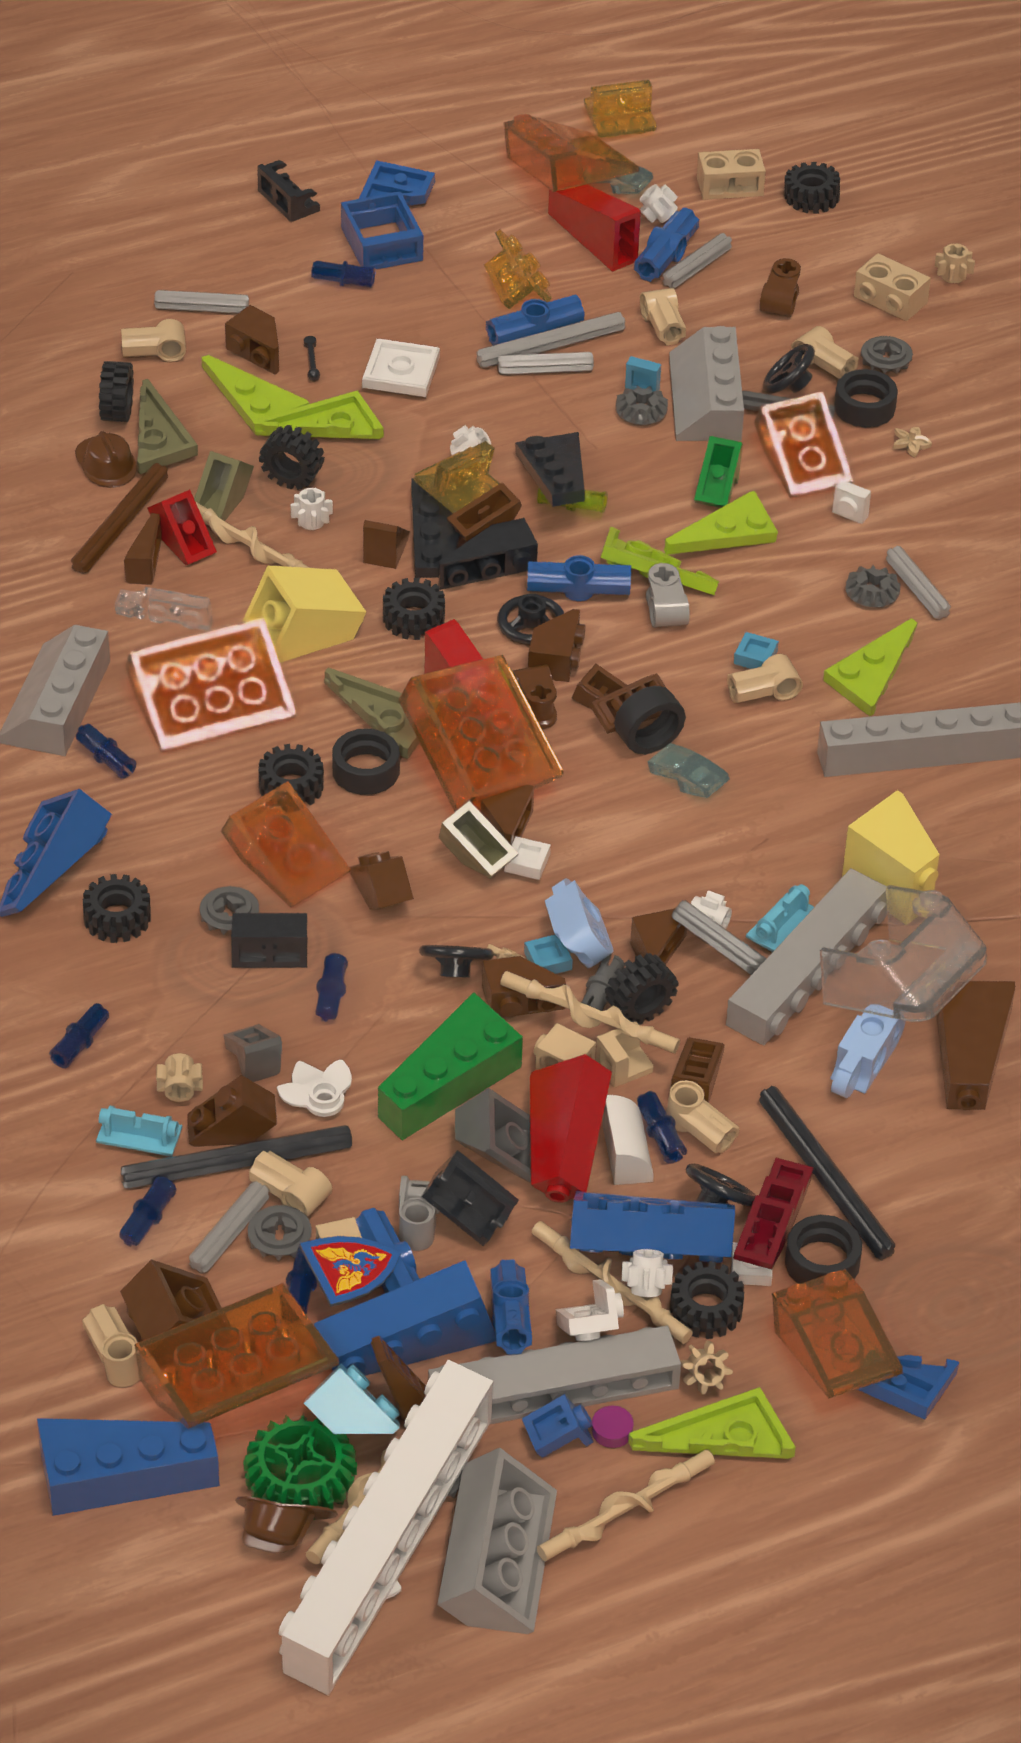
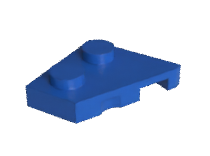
(392, 178)
(917, 1387)

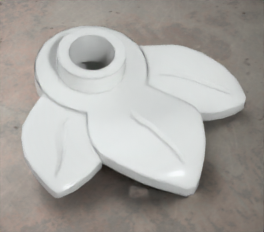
(316, 1089)

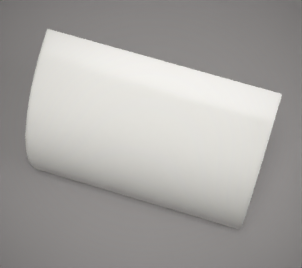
(626, 1141)

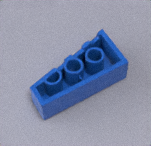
(657, 1224)
(416, 1320)
(123, 1461)

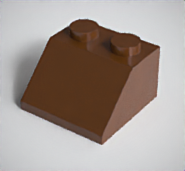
(166, 1298)

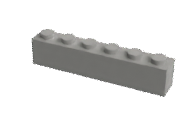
(920, 739)
(794, 967)
(583, 1371)

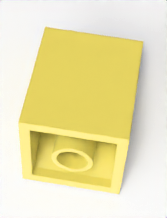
(305, 609)
(892, 846)

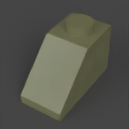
(223, 484)
(476, 841)

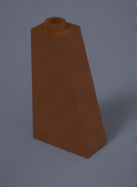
(972, 1039)

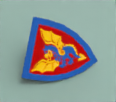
(349, 1266)

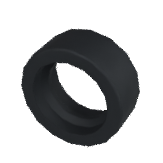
(863, 413)
(640, 707)
(366, 780)
(822, 1229)

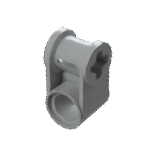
(666, 597)
(416, 1215)

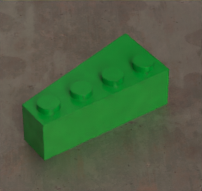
(450, 1067)

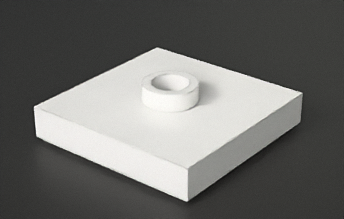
(401, 367)

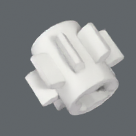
(658, 203)
(468, 438)
(311, 508)
(714, 907)
(647, 1273)

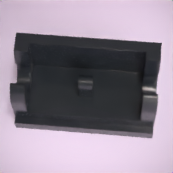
(284, 193)
(269, 940)
(469, 1197)

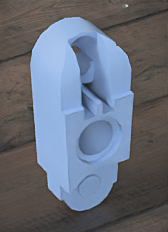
(578, 923)
(864, 1052)

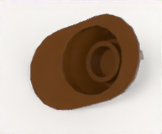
(106, 460)
(278, 1525)

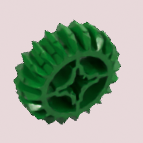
(294, 1456)

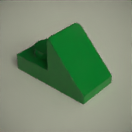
(719, 472)

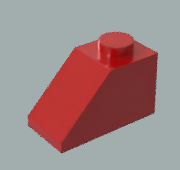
(183, 527)

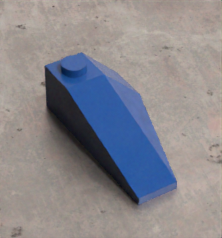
(56, 839)

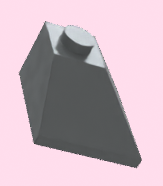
(496, 1132)

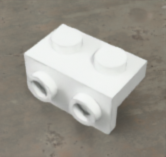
(589, 1320)

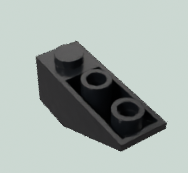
(491, 554)

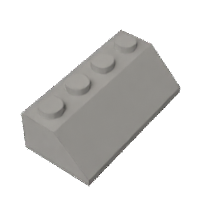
(707, 386)
(58, 691)
(492, 1552)

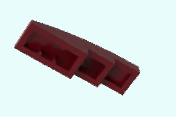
(773, 1213)

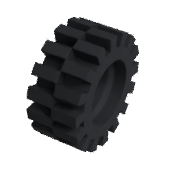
(812, 187)
(116, 391)
(284, 468)
(413, 595)
(292, 762)
(116, 893)
(642, 988)
(713, 1282)

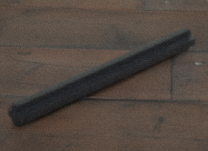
(235, 1156)
(827, 1173)

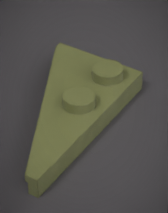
(161, 434)
(376, 706)

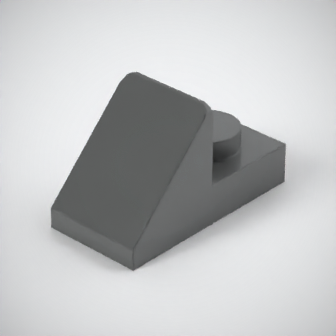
(256, 1050)

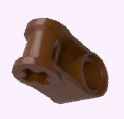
(781, 289)
(540, 692)

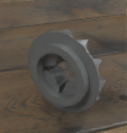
(897, 349)
(641, 413)
(869, 595)
(236, 899)
(264, 1226)

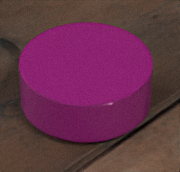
(612, 1426)

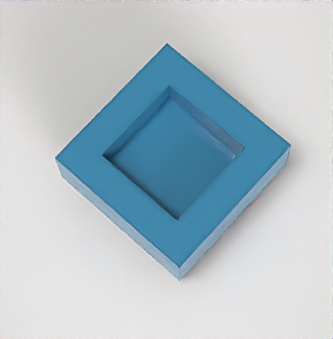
(642, 373)
(754, 650)
(549, 954)

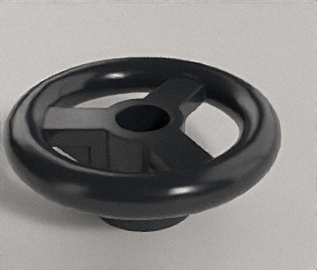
(790, 370)
(530, 615)
(456, 959)
(719, 1187)

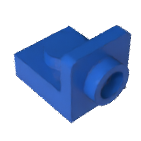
(557, 1425)

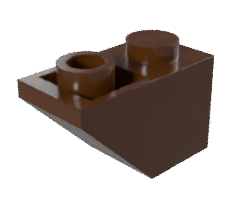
(254, 338)
(556, 644)
(382, 879)
(510, 1002)
(233, 1115)

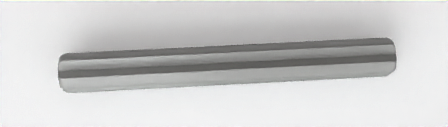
(553, 338)

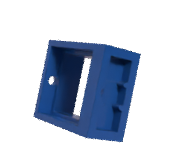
(384, 249)

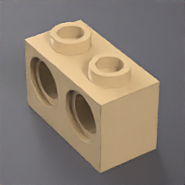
(730, 174)
(892, 287)

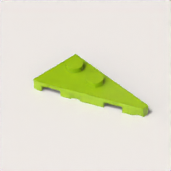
(247, 393)
(331, 418)
(734, 525)
(643, 557)
(866, 672)
(729, 1427)

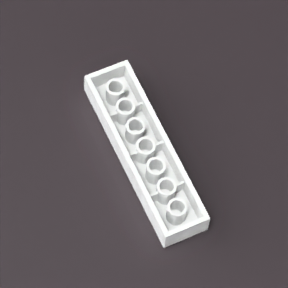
(385, 1527)

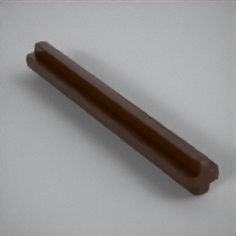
(119, 518)

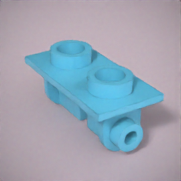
(782, 918)
(143, 1133)

